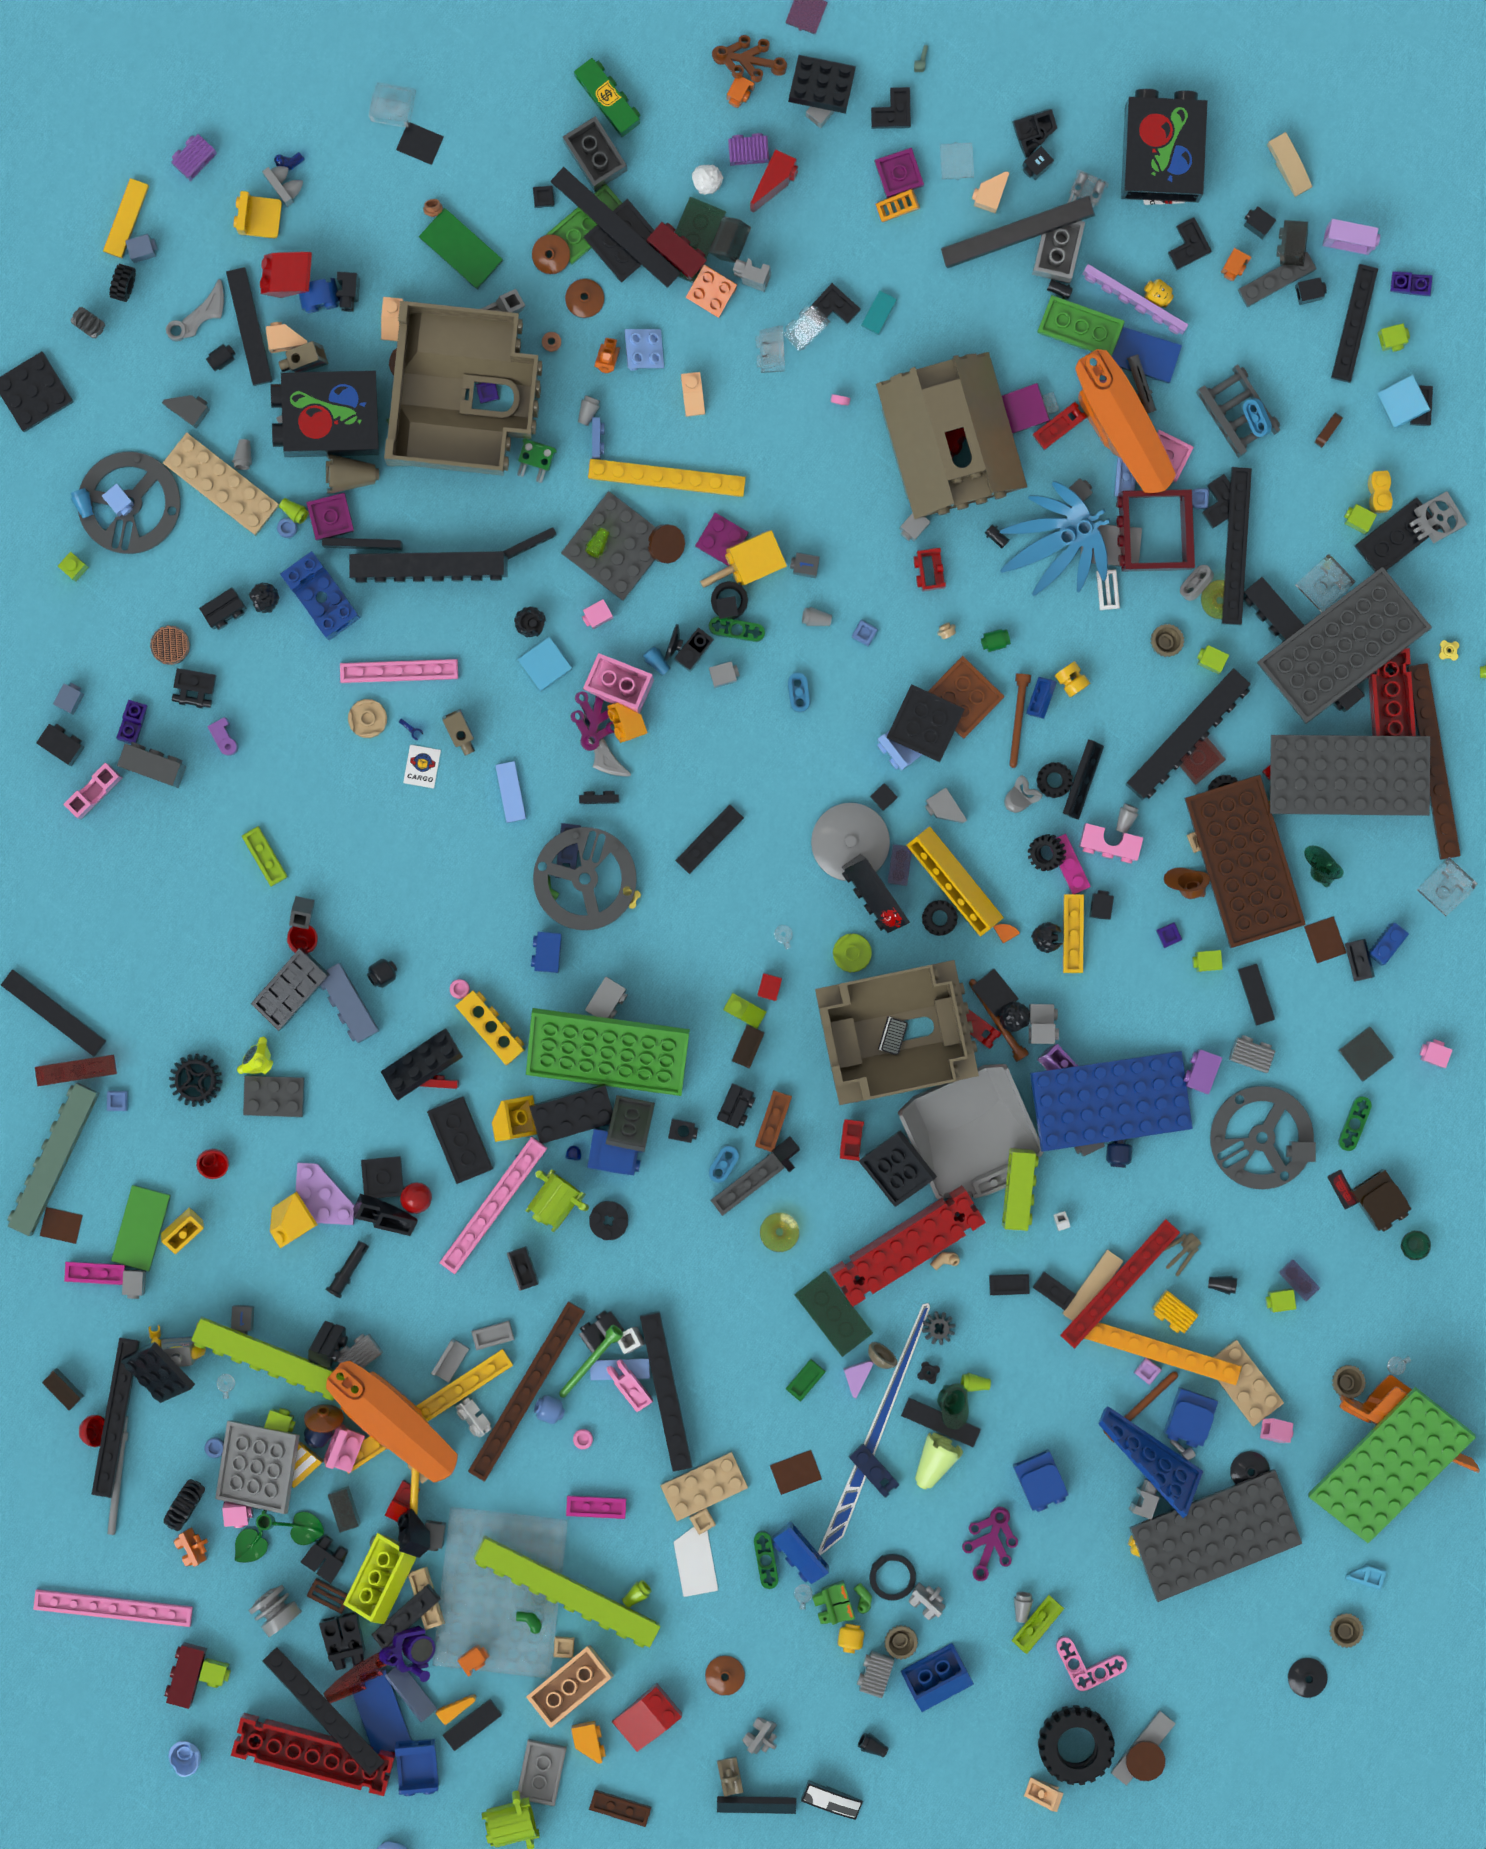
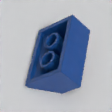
(800, 1553)
(937, 1677)

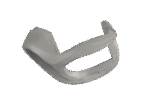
(1016, 800)

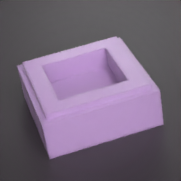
(1147, 1371)

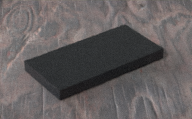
(1393, 538)
(460, 1140)

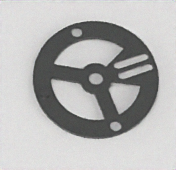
(155, 472)
(594, 918)
(1282, 1101)

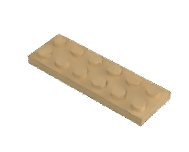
(221, 484)

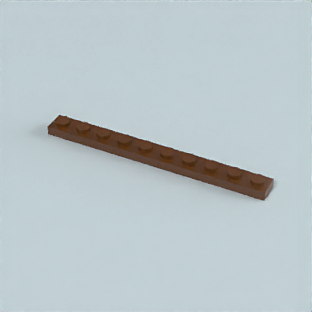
(1439, 788)
(526, 1391)

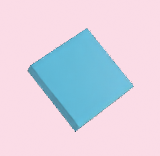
(1404, 401)
(544, 664)

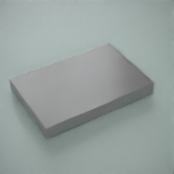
(1110, 535)
(541, 1772)

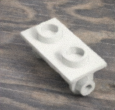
(476, 1424)

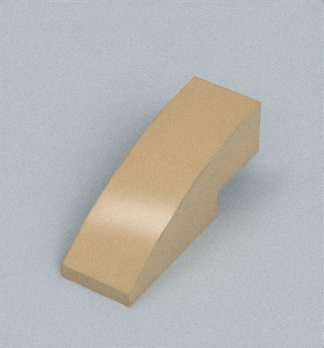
(1289, 164)

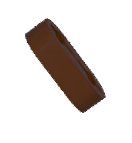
(1328, 430)

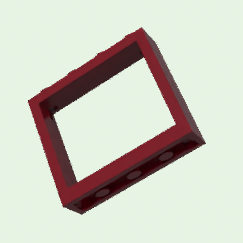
(1187, 532)

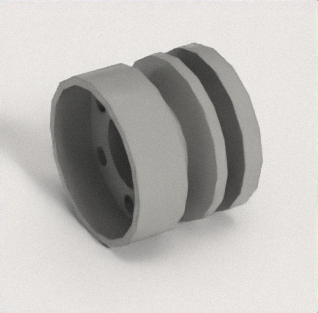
(275, 1610)

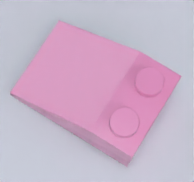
(619, 683)

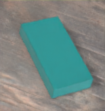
(878, 312)

